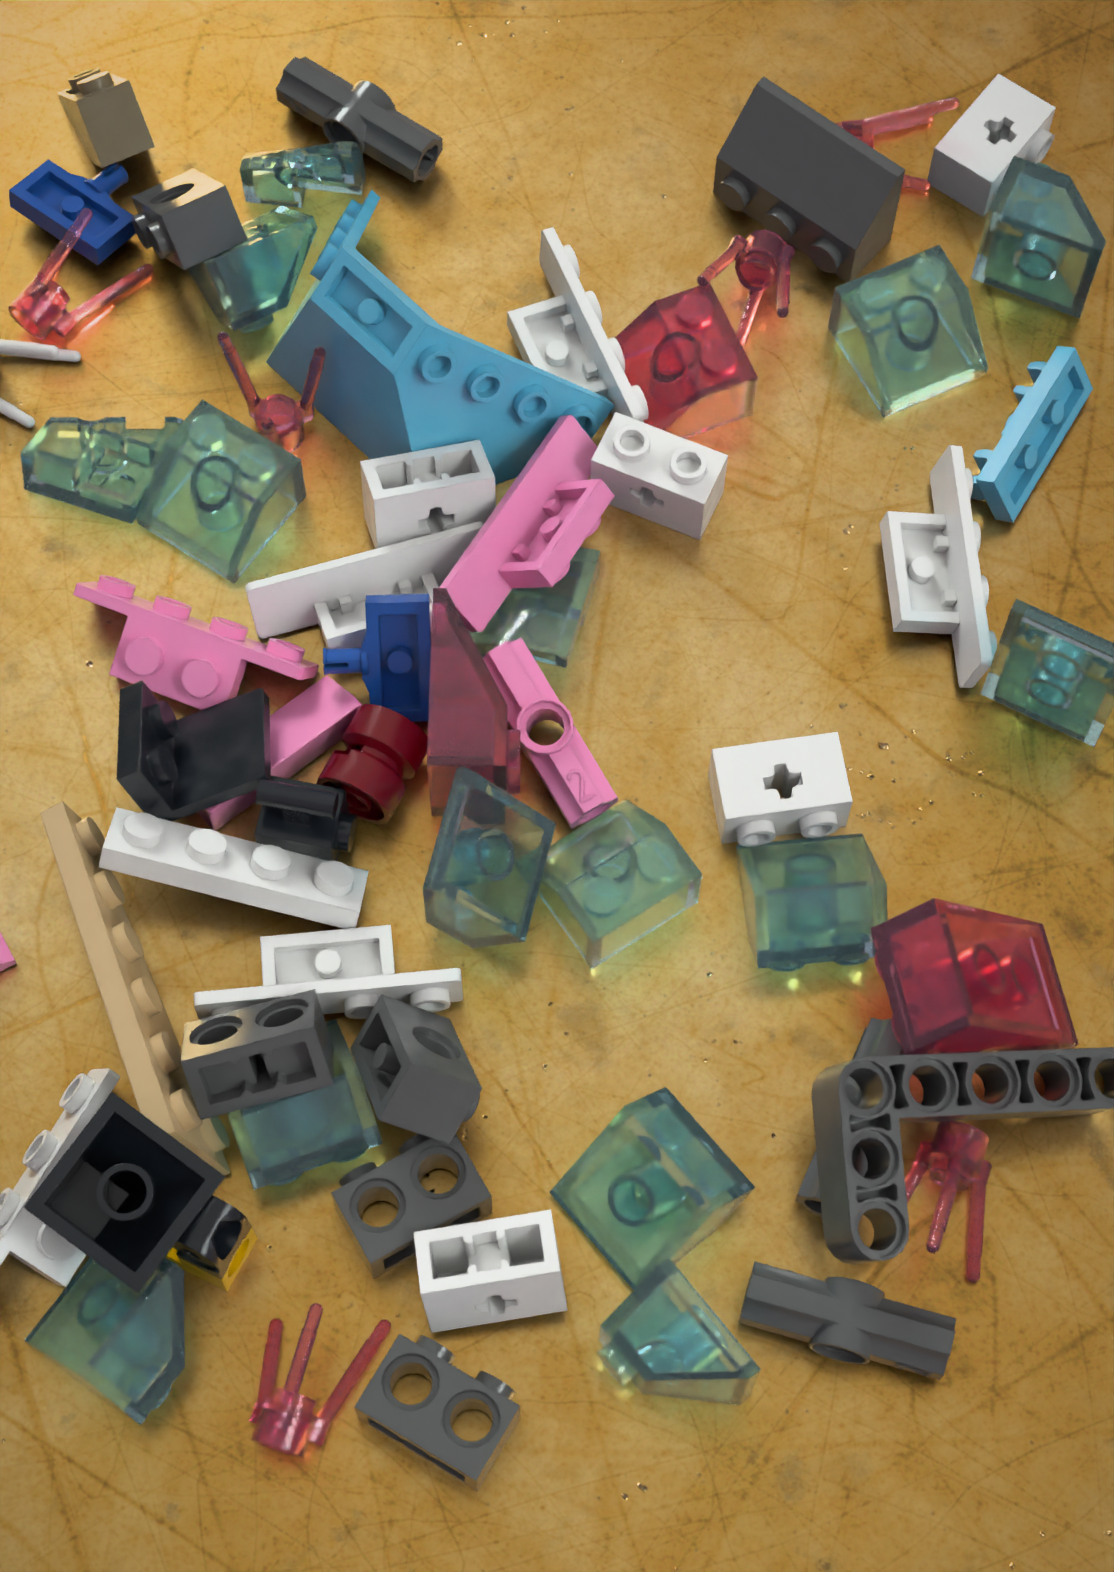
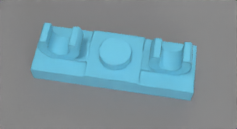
(1031, 433)

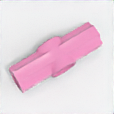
(567, 764)

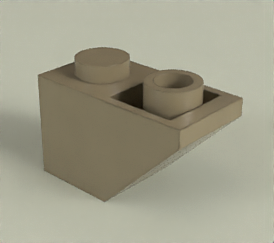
(106, 116)

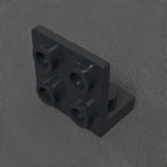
(191, 761)

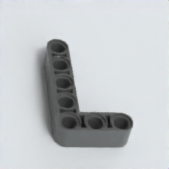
(946, 1097)

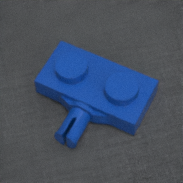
(56, 199)
(392, 654)

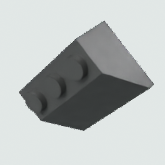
(808, 181)

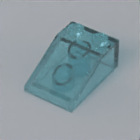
(1053, 673)

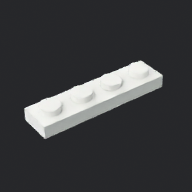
(234, 868)

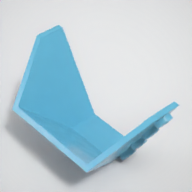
(406, 381)

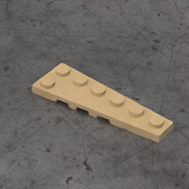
(127, 988)

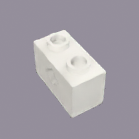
(981, 144)
(660, 475)
(426, 492)
(804, 768)
(490, 1271)

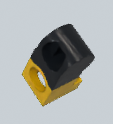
(215, 1244)

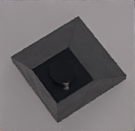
(124, 1192)

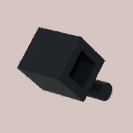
(304, 818)

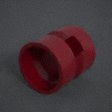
(377, 757)

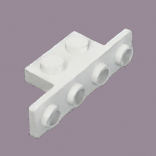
(567, 333)
(937, 572)
(337, 589)
(344, 968)
(21, 1231)

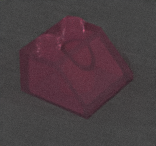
(689, 363)

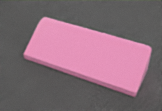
(297, 737)

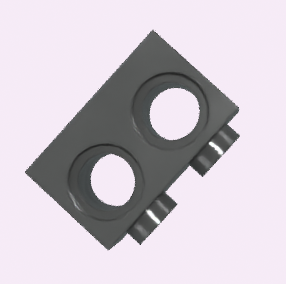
(257, 1054)
(418, 1209)
(428, 1425)

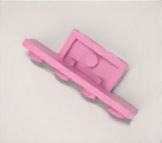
(532, 527)
(185, 655)

